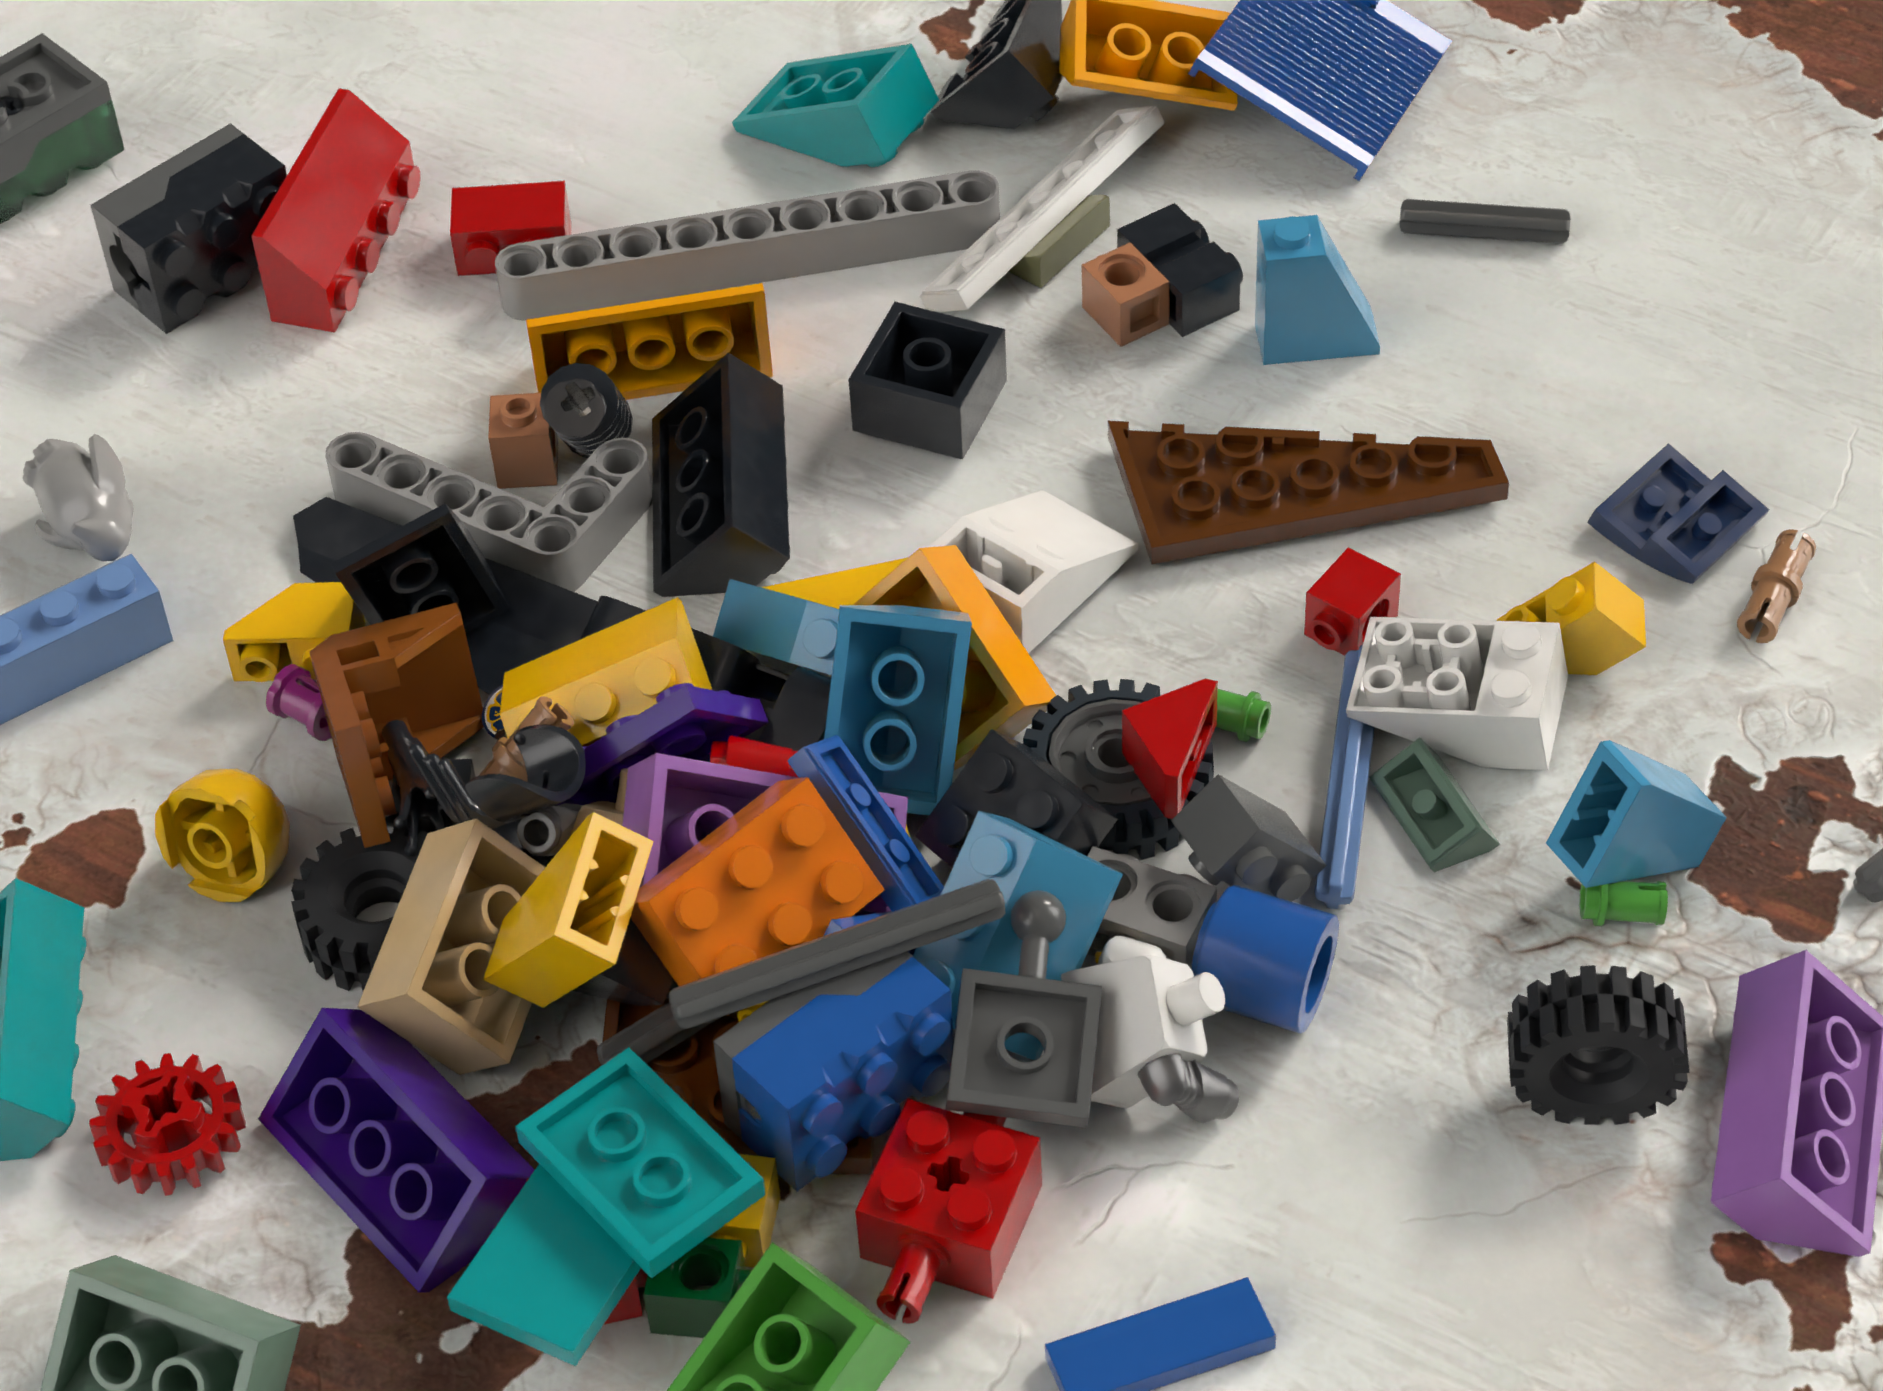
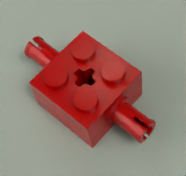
(946, 1204)

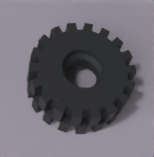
(337, 891)
(1597, 1045)

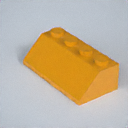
(657, 342)

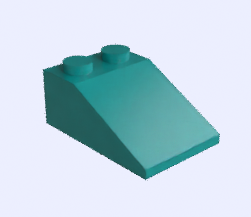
(843, 106)

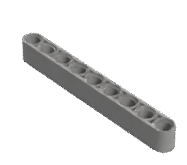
(746, 245)

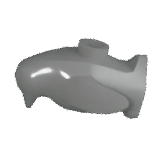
(81, 497)

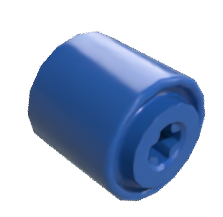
(1267, 956)

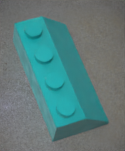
(38, 1016)

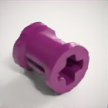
(298, 697)

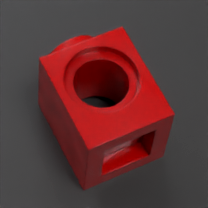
(1347, 597)

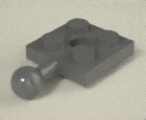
(1054, 1011)

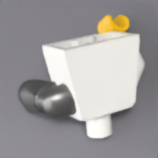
(1154, 1031)

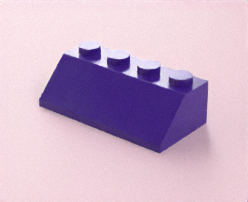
(394, 1145)

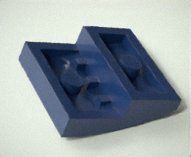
(1677, 516)

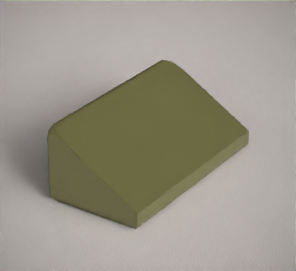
(1065, 241)

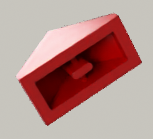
(1169, 739)

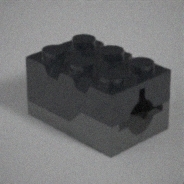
(188, 226)

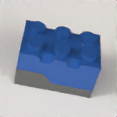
(834, 1063)

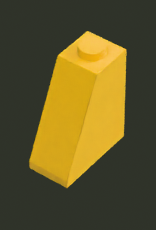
(572, 914)

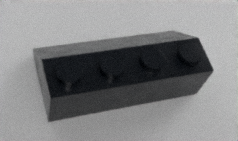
(720, 483)

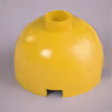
(224, 833)

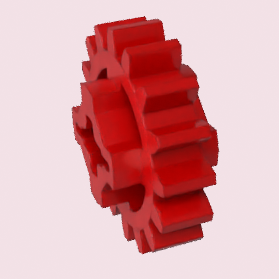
(167, 1124)

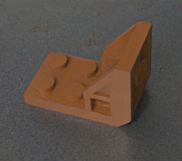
(387, 672)

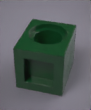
(685, 1312)

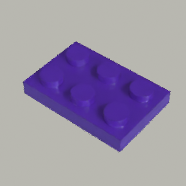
(678, 725)

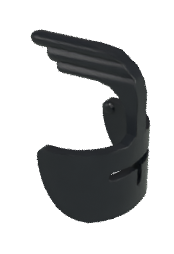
(553, 769)

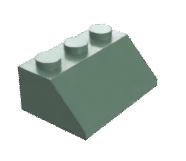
(158, 1333)

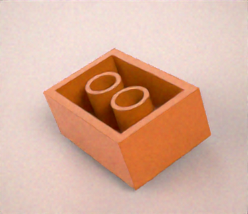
(755, 885)

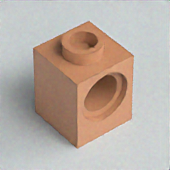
(1125, 294)
(522, 442)

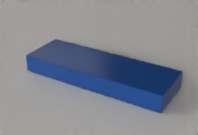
(868, 822)
(1164, 1342)

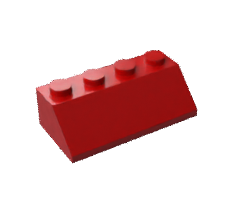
(333, 215)

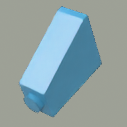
(1307, 296)
(1633, 820)

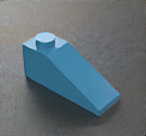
(778, 626)

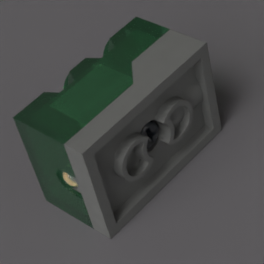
(51, 122)

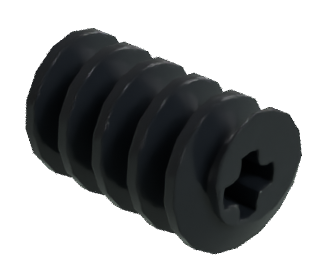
(574, 390)

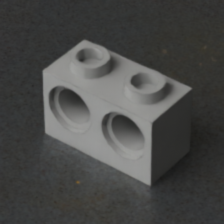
(1153, 907)

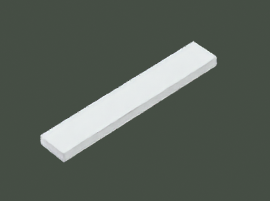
(1041, 209)

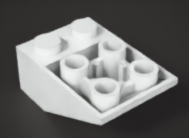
(1037, 559)
(1464, 687)

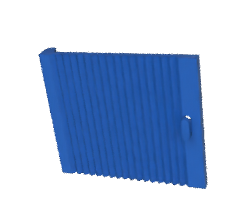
(1326, 67)

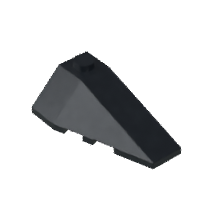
(1010, 69)

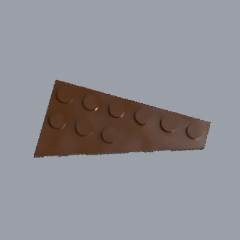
(1280, 484)

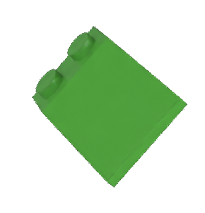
(792, 1334)

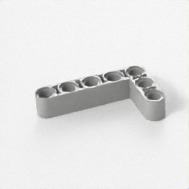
(549, 542)

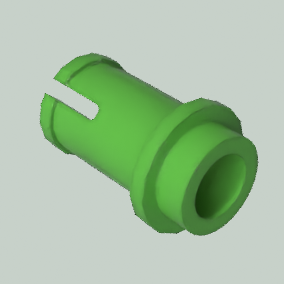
(1243, 714)
(1624, 902)

